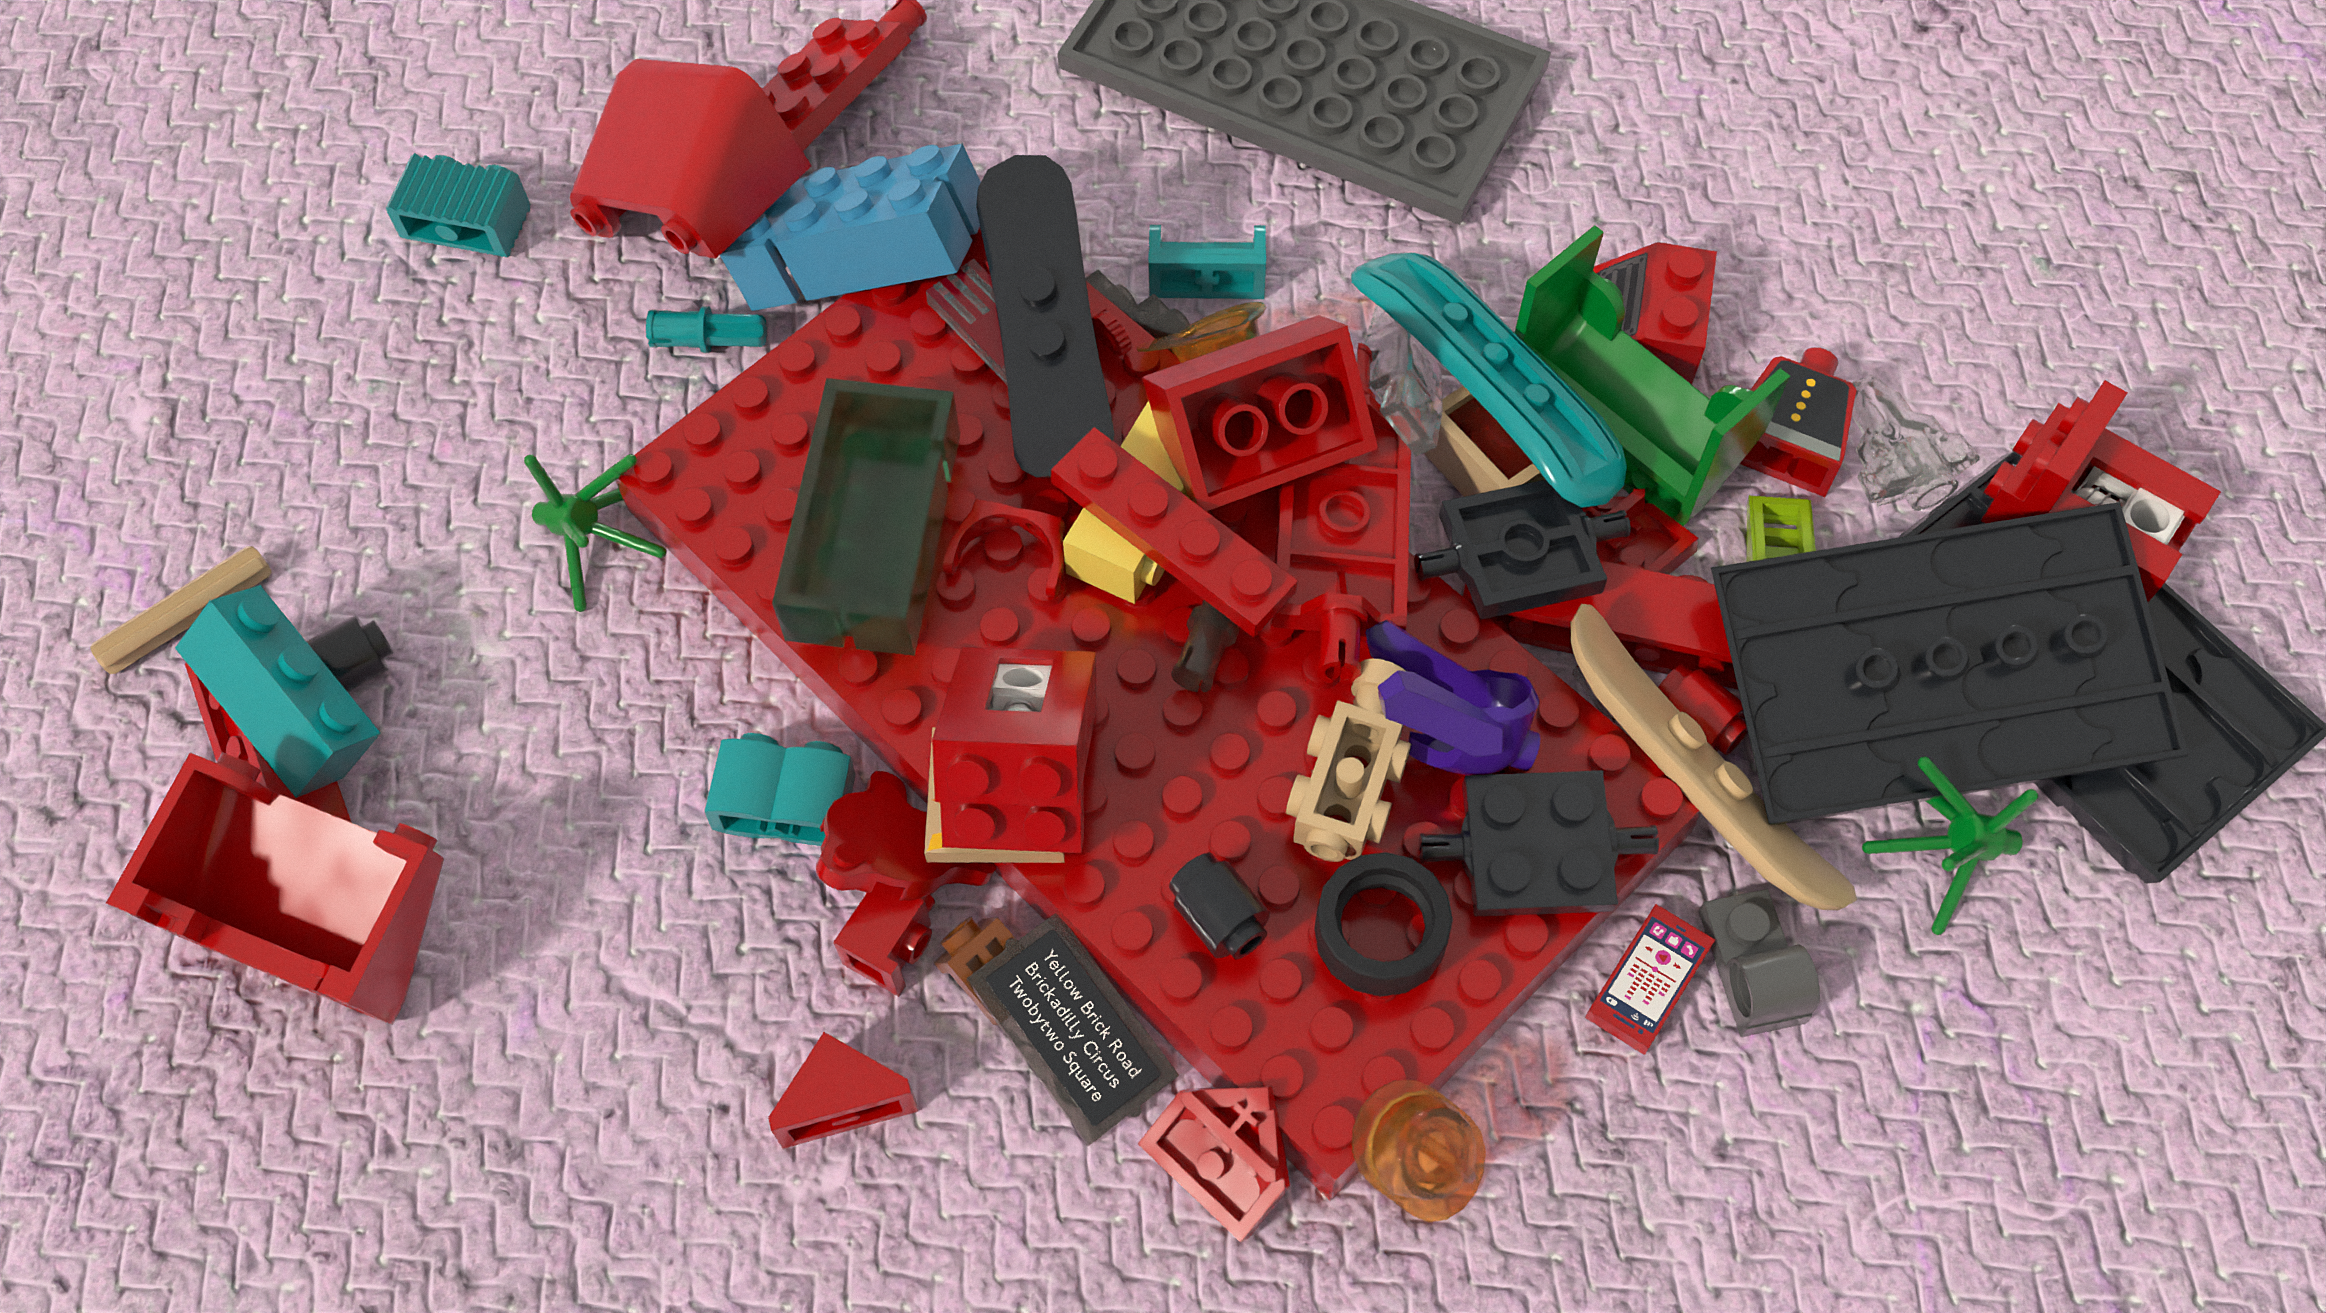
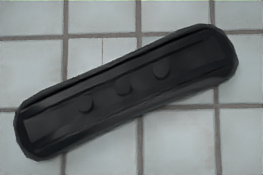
(1042, 310)

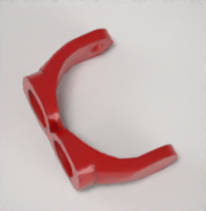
(994, 516)

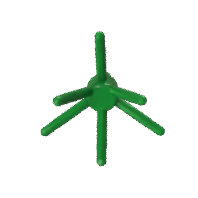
(577, 516)
(1969, 836)

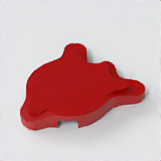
(882, 840)

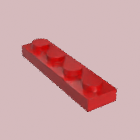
(1174, 531)

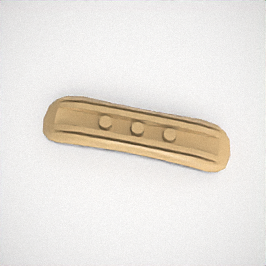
(1705, 778)

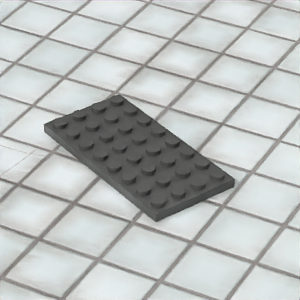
(1341, 85)

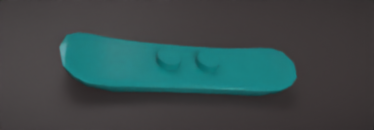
(1519, 389)

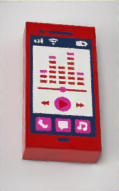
(1649, 979)

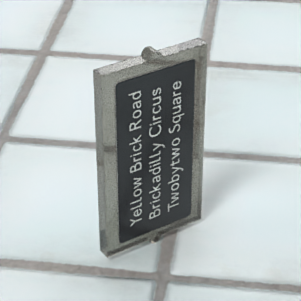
(1072, 1028)

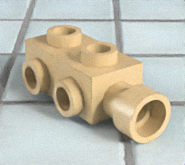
(1342, 783)

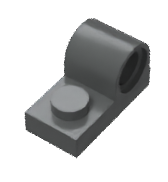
(1762, 976)

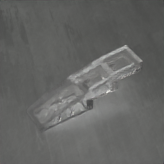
(1406, 382)

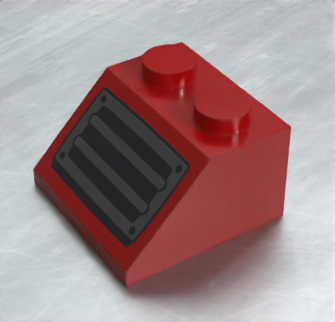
(1666, 301)

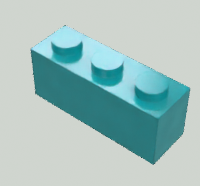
(277, 690)

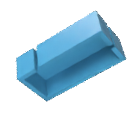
(860, 228)

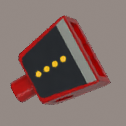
(1809, 424)

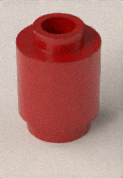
(1709, 704)

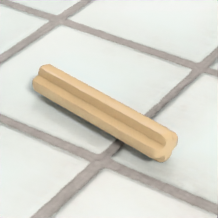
(178, 610)

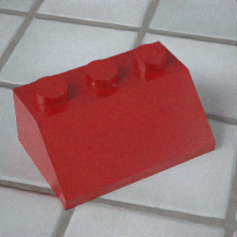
(1262, 411)

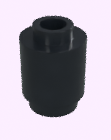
(353, 651)
(1219, 906)

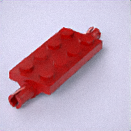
(837, 67)
(1348, 544)

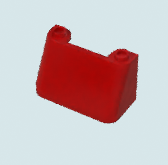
(686, 147)
(284, 886)

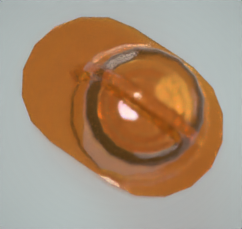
(1211, 332)
(1418, 1149)

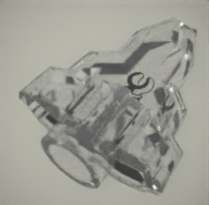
(1905, 450)

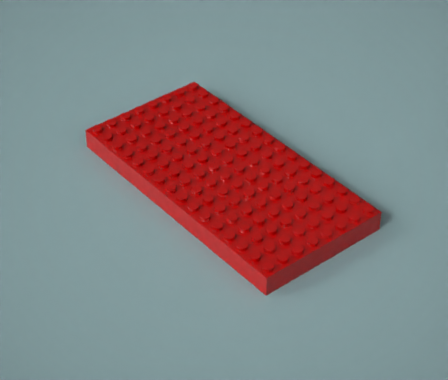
(1164, 763)

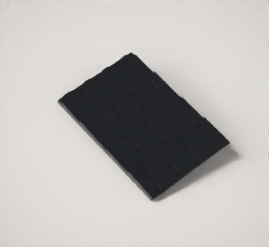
(1975, 645)
(2233, 718)

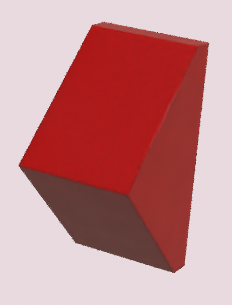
(838, 1093)

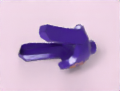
(1468, 717)

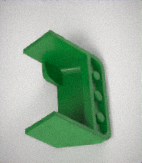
(1670, 432)

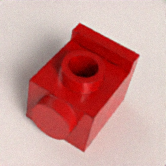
(885, 936)

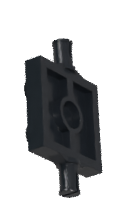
(1521, 548)
(1538, 843)

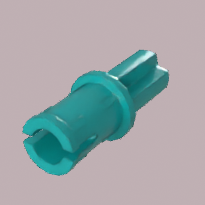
(704, 329)

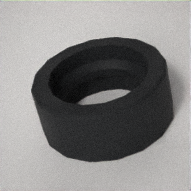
(1395, 874)

